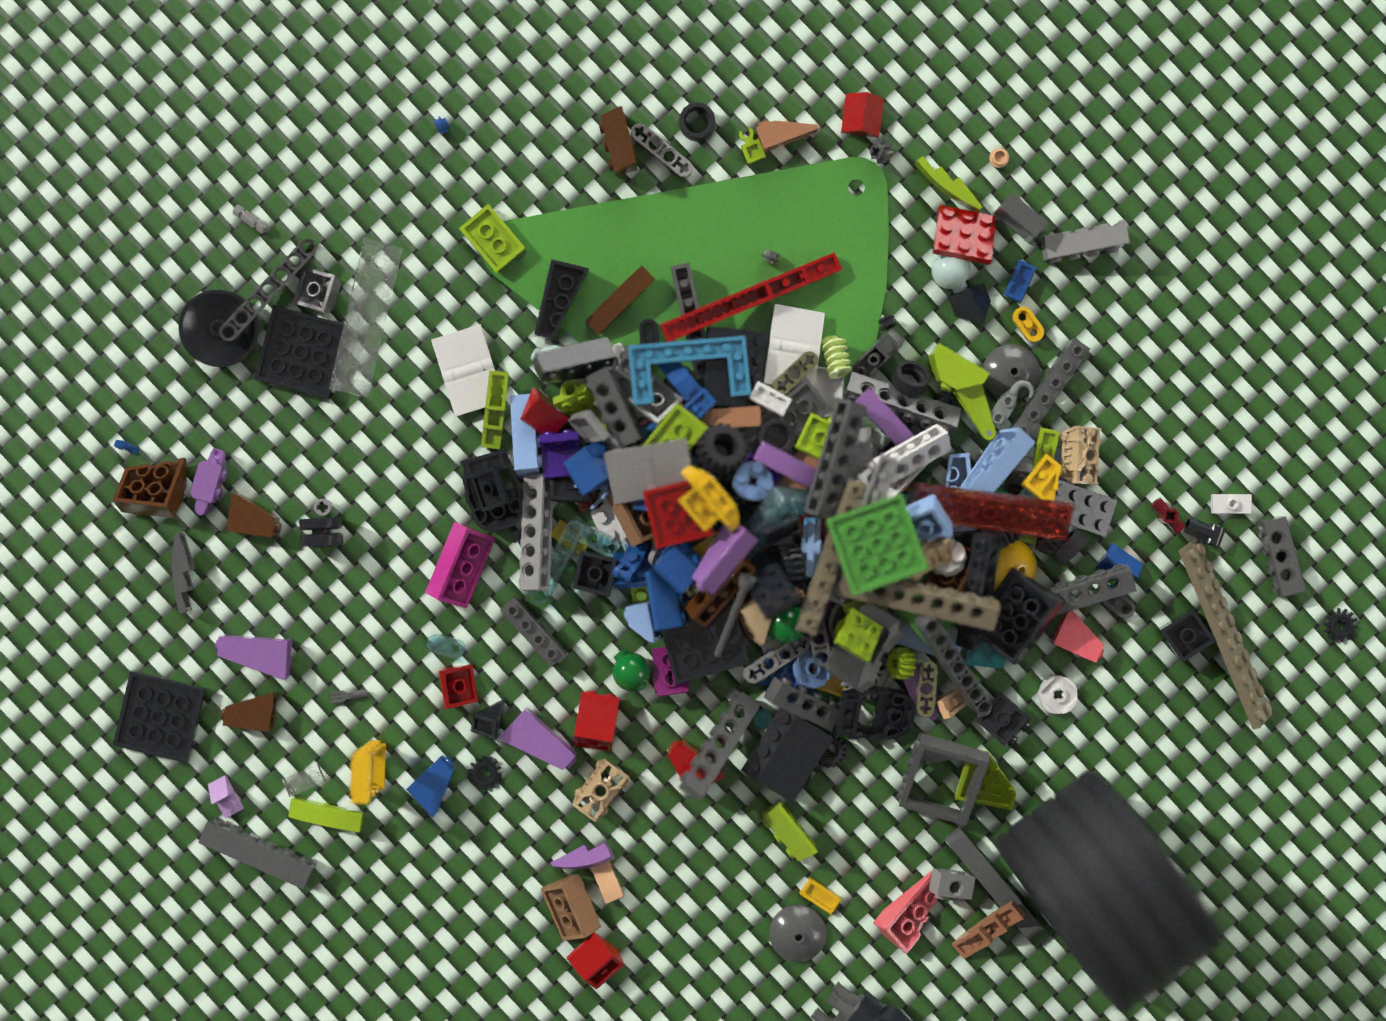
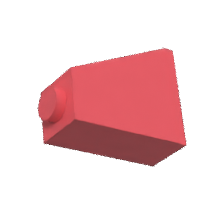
(1077, 637)

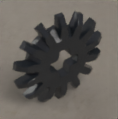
(1347, 628)
(477, 775)

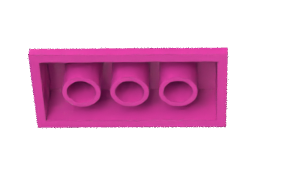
(460, 565)

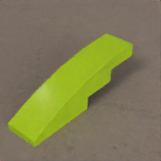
(954, 189)
(494, 409)
(325, 814)

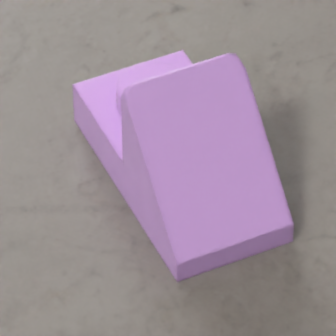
(225, 796)

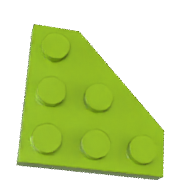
(994, 789)

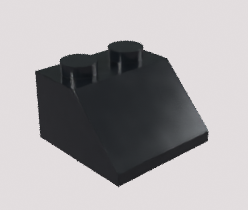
(594, 573)

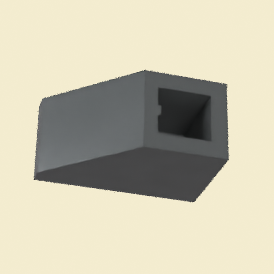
(1018, 475)

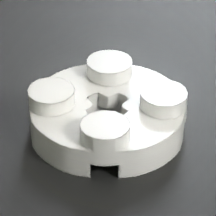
(958, 559)
(1068, 694)

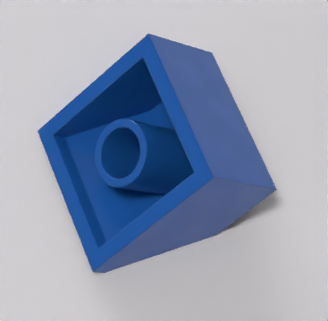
(588, 468)
(678, 565)

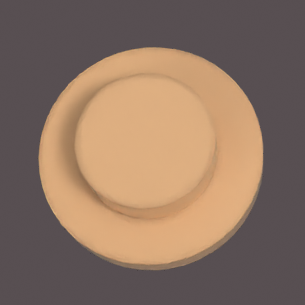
(999, 158)

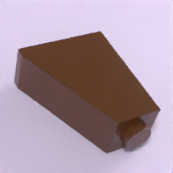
(250, 518)
(252, 714)

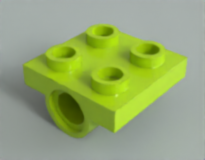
(575, 398)
(857, 634)

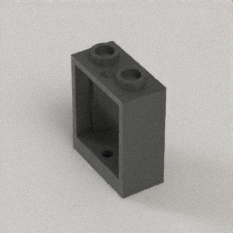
(1021, 218)

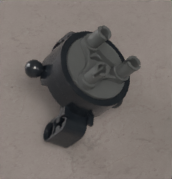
(858, 1008)

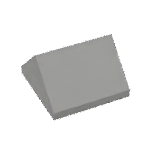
(663, 398)

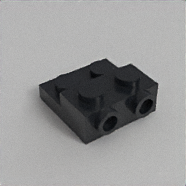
(1005, 720)

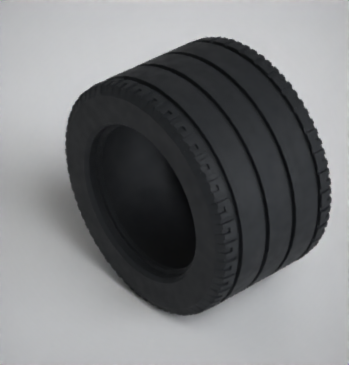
(1110, 890)

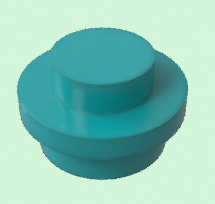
(762, 719)

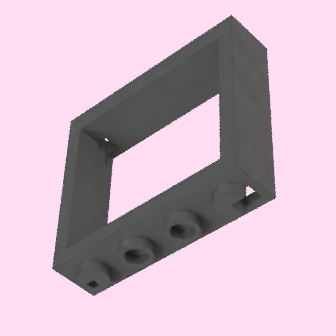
(949, 749)

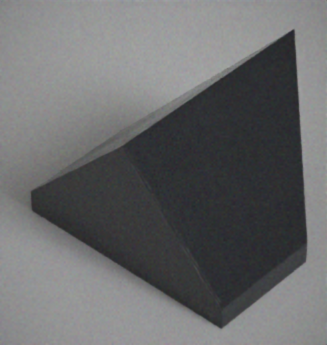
(971, 303)
(489, 721)

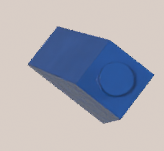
(432, 784)

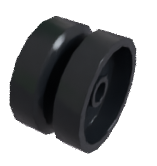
(321, 532)

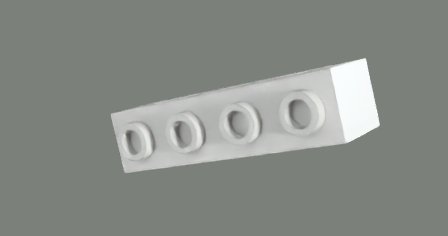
(919, 451)

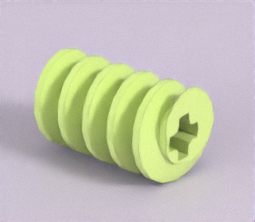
(836, 356)

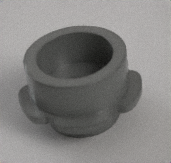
(770, 256)

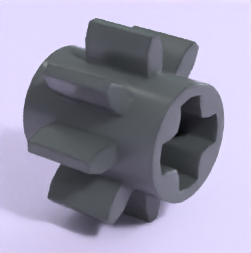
(881, 151)

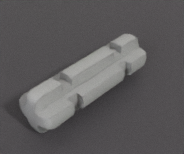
(249, 218)

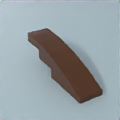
(620, 300)

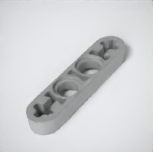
(663, 148)
(777, 660)

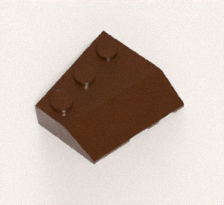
(152, 489)

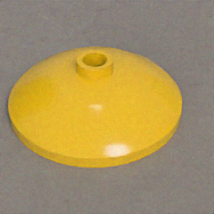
(1017, 556)

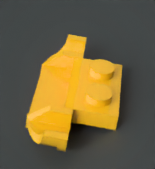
(708, 501)

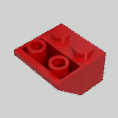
(596, 960)

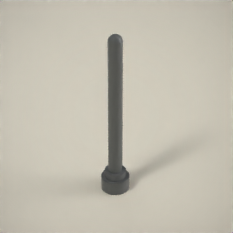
(746, 583)

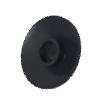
(960, 536)

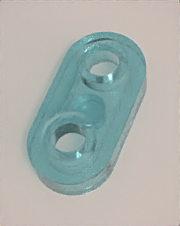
(446, 646)

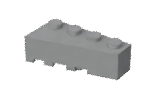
(1084, 242)

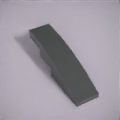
(181, 565)

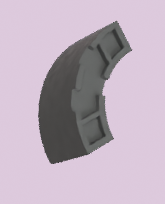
(853, 670)

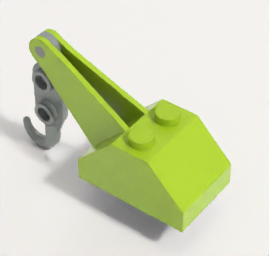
(965, 380)

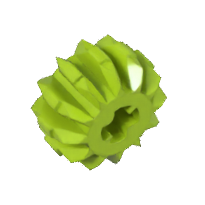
(901, 663)

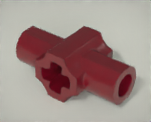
(1174, 522)

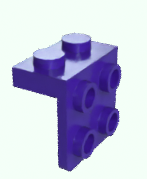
(556, 450)

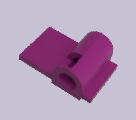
(663, 676)

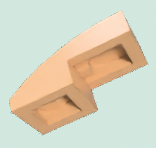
(607, 882)

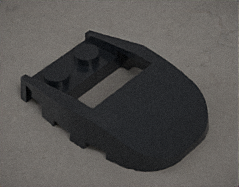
(500, 517)
(891, 718)

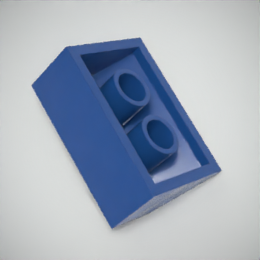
(664, 603)

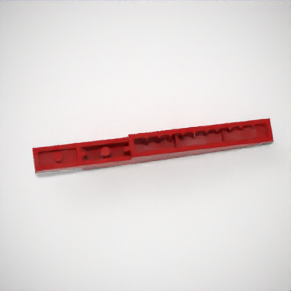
(750, 297)

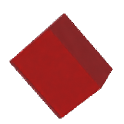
(862, 114)
(542, 413)
(458, 686)

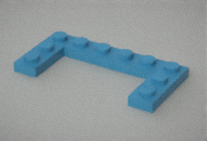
(729, 347)

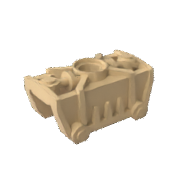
(1080, 453)
(934, 554)
(593, 782)

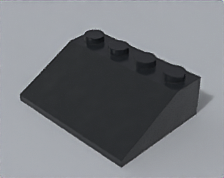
(716, 370)
(1023, 615)
(787, 754)

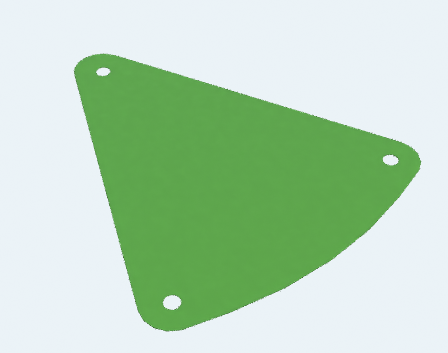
(722, 236)

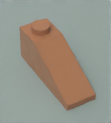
(779, 133)

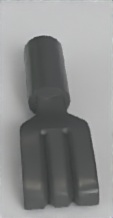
(342, 695)

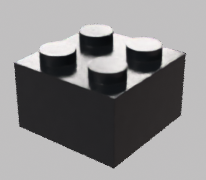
(1186, 635)

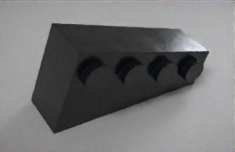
(559, 292)

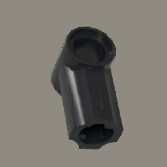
(1208, 533)

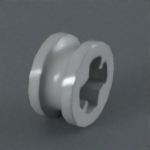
(326, 502)

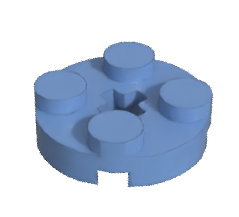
(749, 492)
(804, 676)

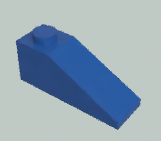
(680, 379)

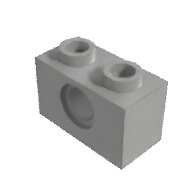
(942, 879)

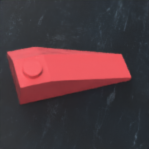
(906, 915)

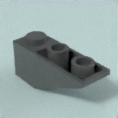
(878, 353)

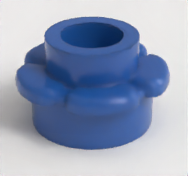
(441, 125)

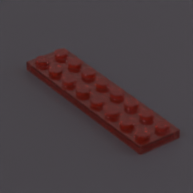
(1001, 511)

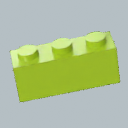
(789, 831)

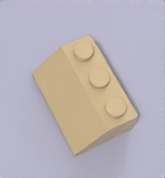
(753, 620)

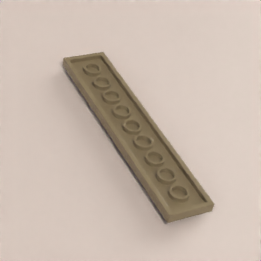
(1225, 633)

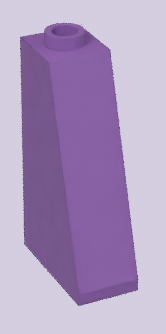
(723, 557)
(259, 653)
(538, 740)

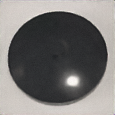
(201, 325)

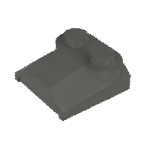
(317, 290)

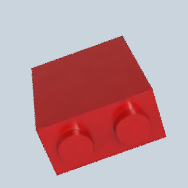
(596, 721)
(682, 754)

